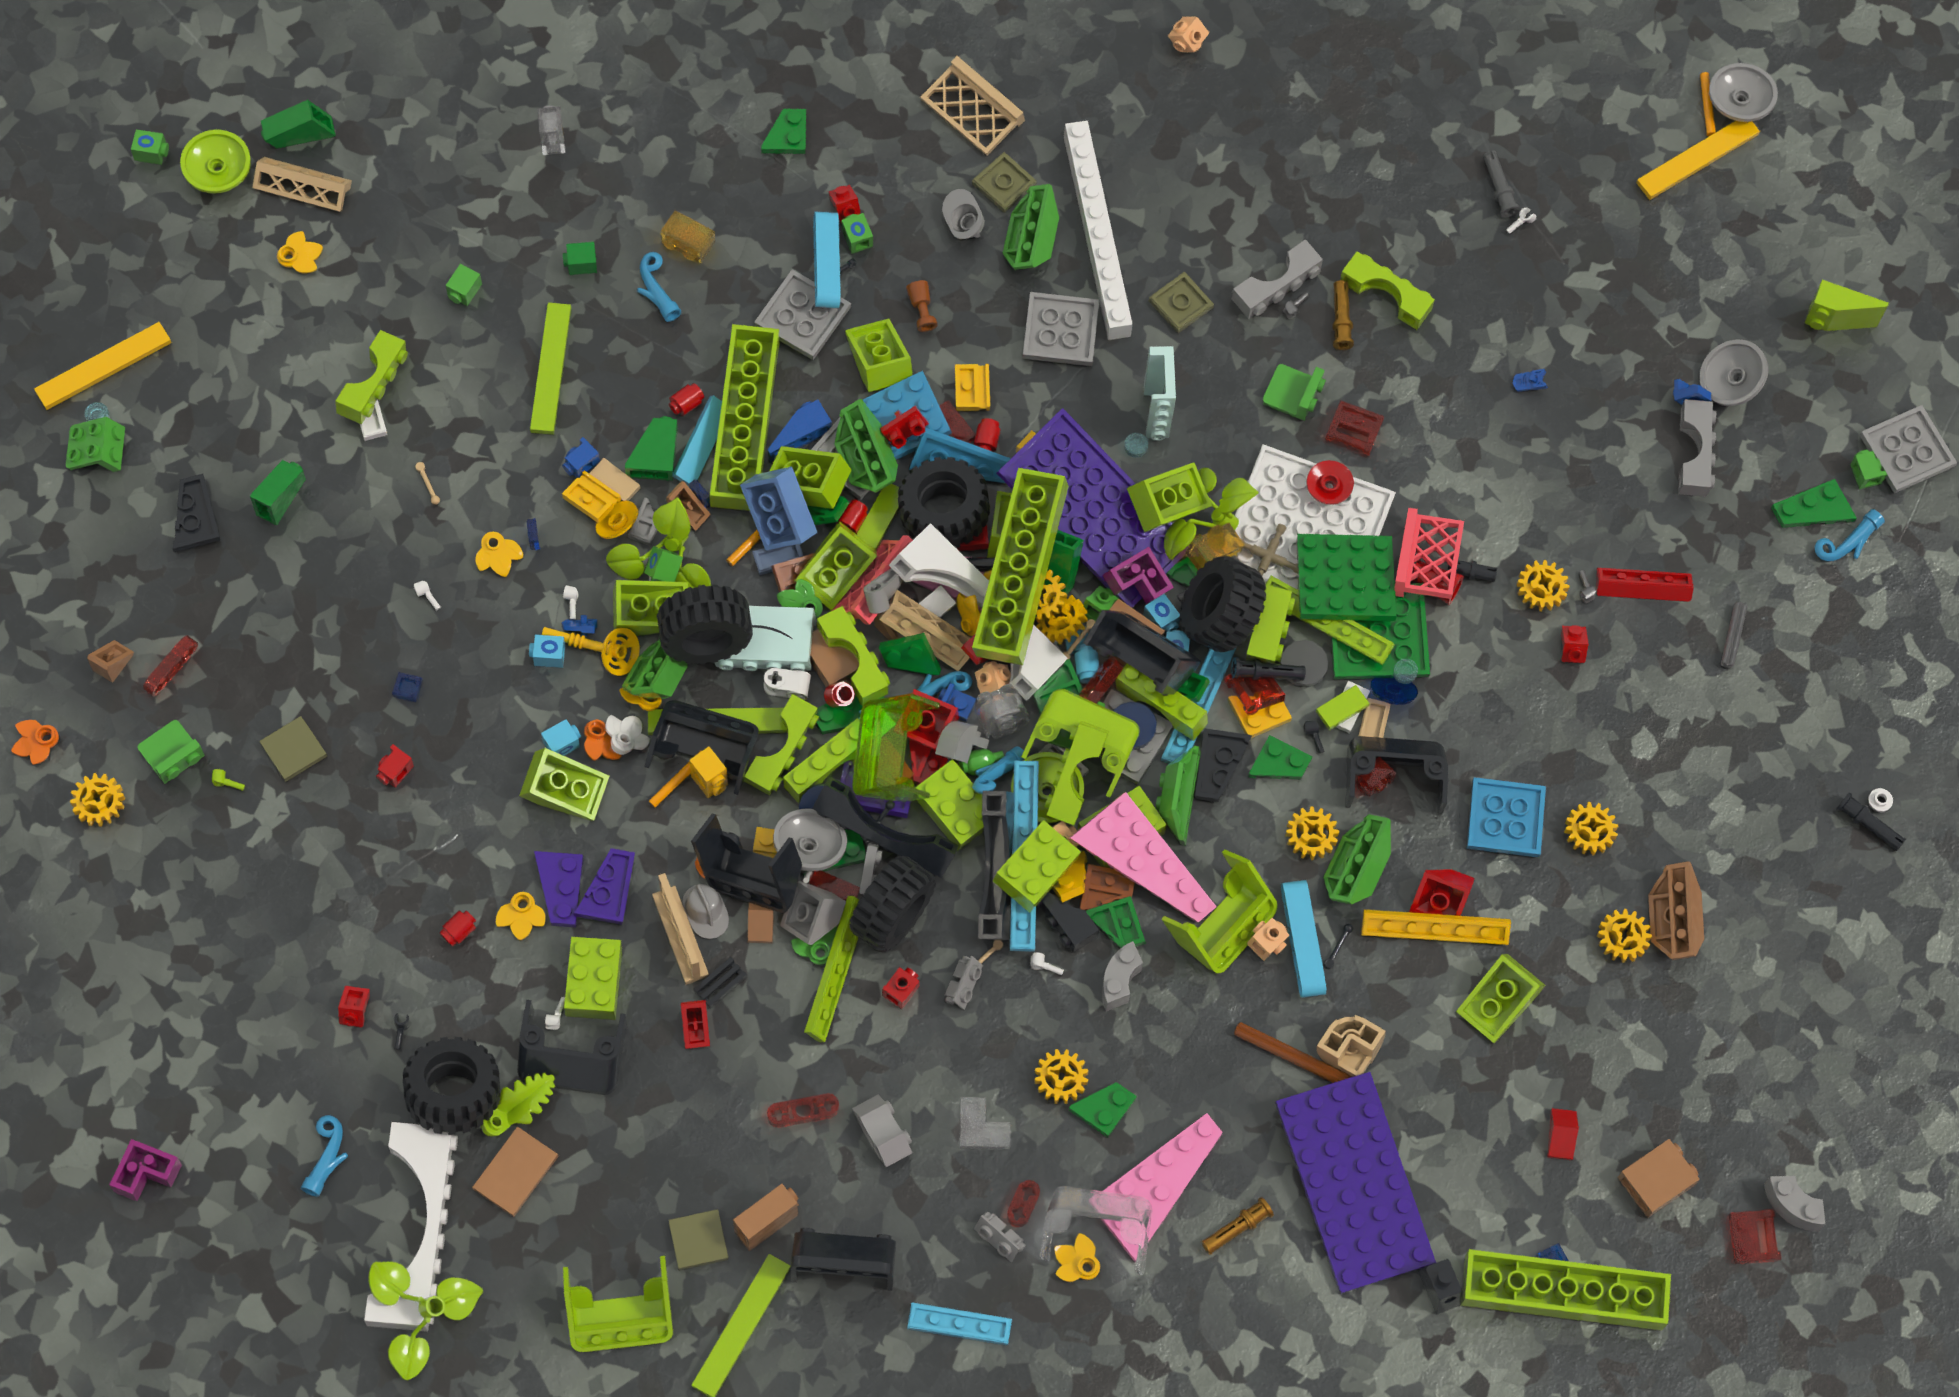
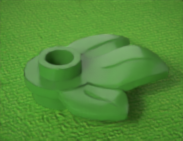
(800, 597)
(823, 944)

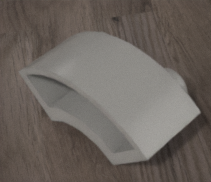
(1118, 974)
(882, 1130)
(1794, 1204)

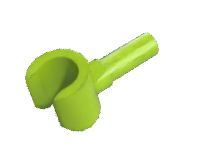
(219, 780)

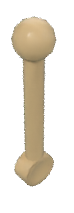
(420, 467)
(1090, 623)
(997, 945)

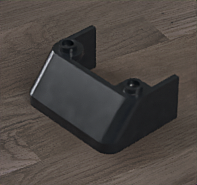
(1142, 648)
(693, 729)
(1428, 754)
(745, 873)
(572, 1069)
(843, 1255)

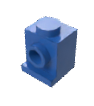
(581, 458)

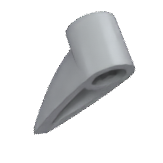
(881, 590)

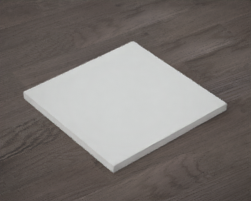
(1286, 501)

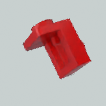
(844, 201)
(1574, 644)

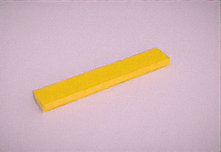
(1696, 158)
(102, 365)
(1436, 927)

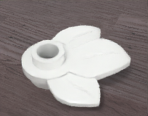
(626, 734)

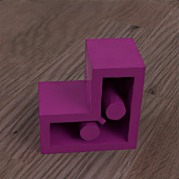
(1143, 572)
(140, 1164)

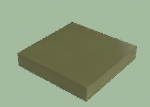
(1004, 182)
(1181, 302)
(293, 748)
(698, 1239)

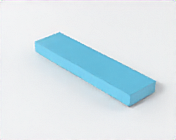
(700, 443)
(959, 1323)

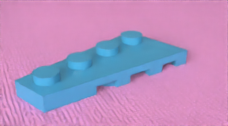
(935, 444)

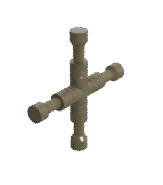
(1268, 555)

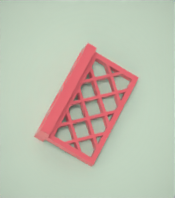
(1410, 547)
(854, 600)

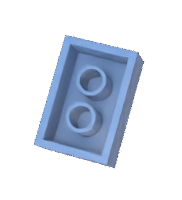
(778, 508)

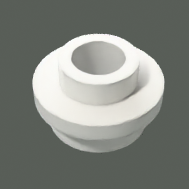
(1878, 806)

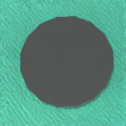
(1309, 655)

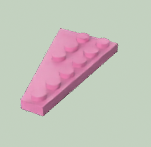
(1136, 850)
(1165, 1175)

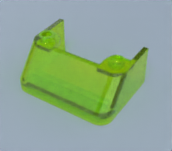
(883, 746)

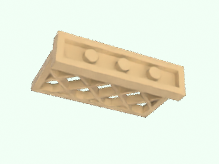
(986, 92)
(679, 932)

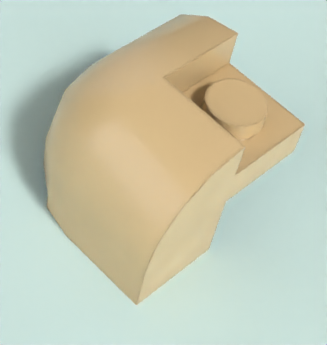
(1351, 1044)

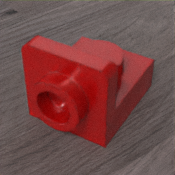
(353, 1006)

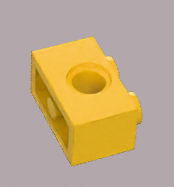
(709, 772)

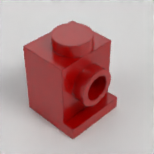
(394, 767)
(901, 995)

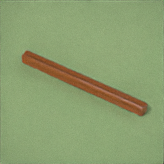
(1289, 1053)

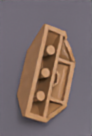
(1677, 912)

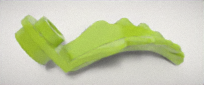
(517, 1104)

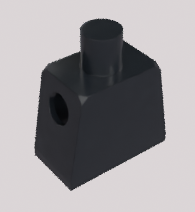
(1441, 1285)

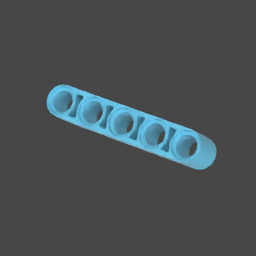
(826, 259)
(1303, 938)

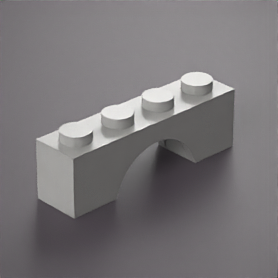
(1255, 295)
(1697, 422)

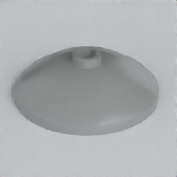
(1743, 83)
(1728, 363)
(811, 831)

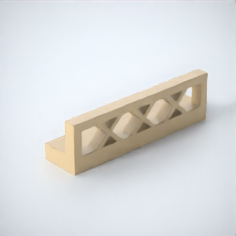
(303, 175)
(908, 622)

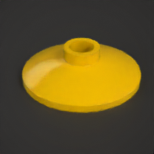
(617, 520)

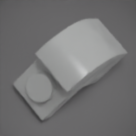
(957, 741)

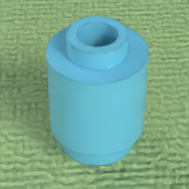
(1086, 664)

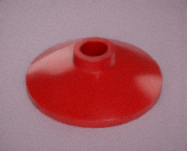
(1333, 473)

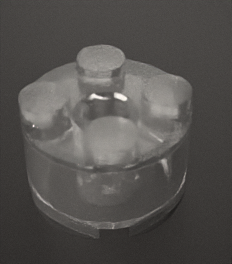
(1001, 712)

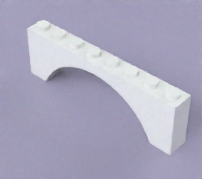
(937, 560)
(430, 1160)

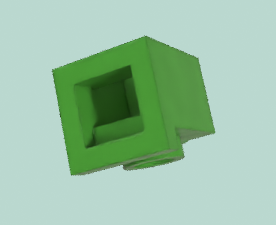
(1867, 469)
(1100, 600)

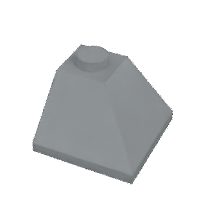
(812, 913)

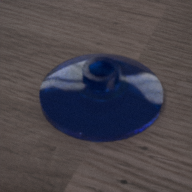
(1393, 692)

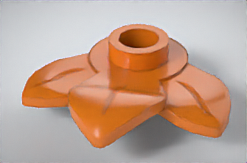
(32, 740)
(599, 743)

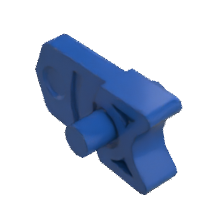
(1530, 380)
(584, 625)

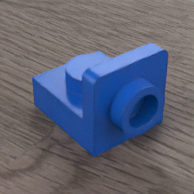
(1689, 392)
(958, 699)

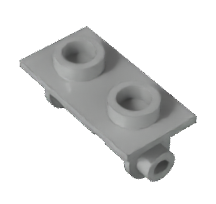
(968, 972)
(1007, 1244)

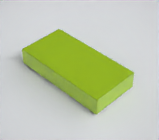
(1342, 707)

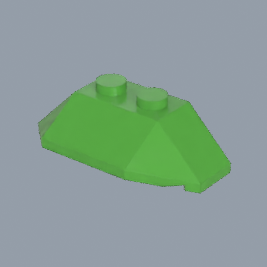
(1032, 228)
(865, 448)
(654, 674)
(1178, 793)
(1359, 860)

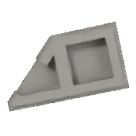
(643, 528)

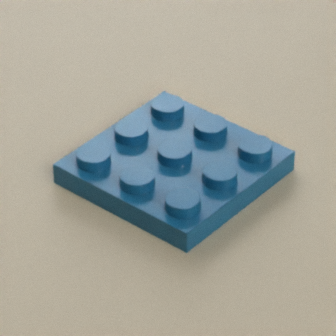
(902, 397)
(1506, 817)

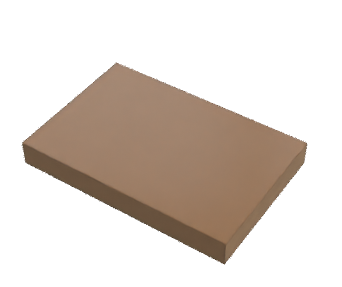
(515, 1171)

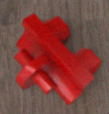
(904, 426)

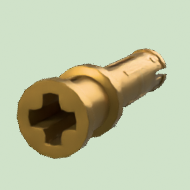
(1342, 323)
(1247, 1220)

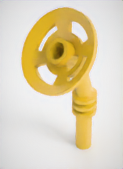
(607, 650)

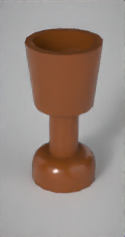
(920, 298)

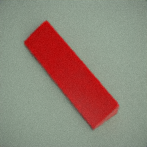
(1644, 584)

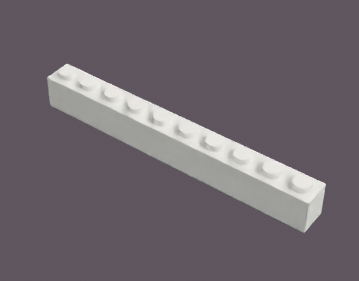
(1098, 230)

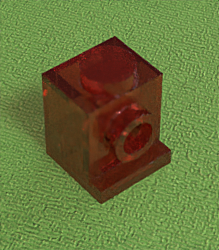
(1377, 779)

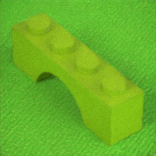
(1365, 274)
(358, 399)
(839, 631)
(1179, 710)
(1087, 743)
(823, 762)
(767, 771)

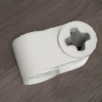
(788, 683)

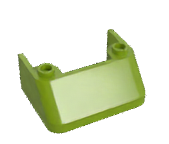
(1069, 709)
(1231, 924)
(619, 1320)

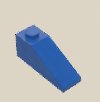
(804, 427)

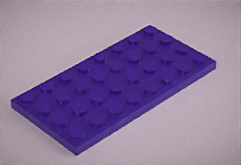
(1096, 499)
(1355, 1182)

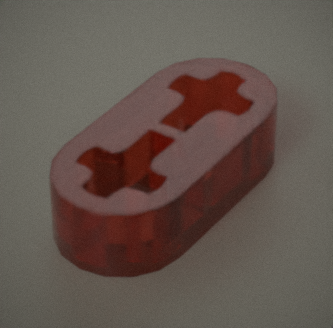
(1028, 1206)

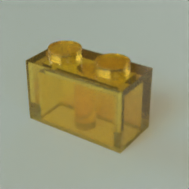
(687, 237)
(1216, 543)

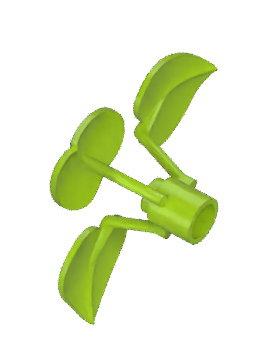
(1233, 496)
(674, 523)
(454, 1299)

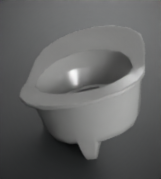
(963, 214)
(705, 911)

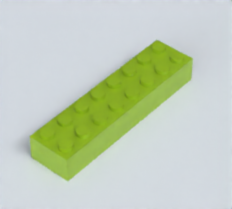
(744, 413)
(1020, 566)
(1566, 1289)

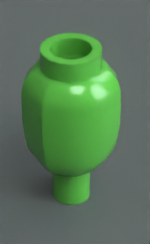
(980, 759)

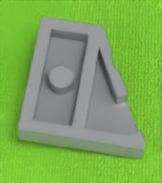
(873, 858)

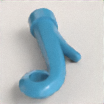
(667, 307)
(1856, 539)
(942, 682)
(995, 770)
(328, 1161)

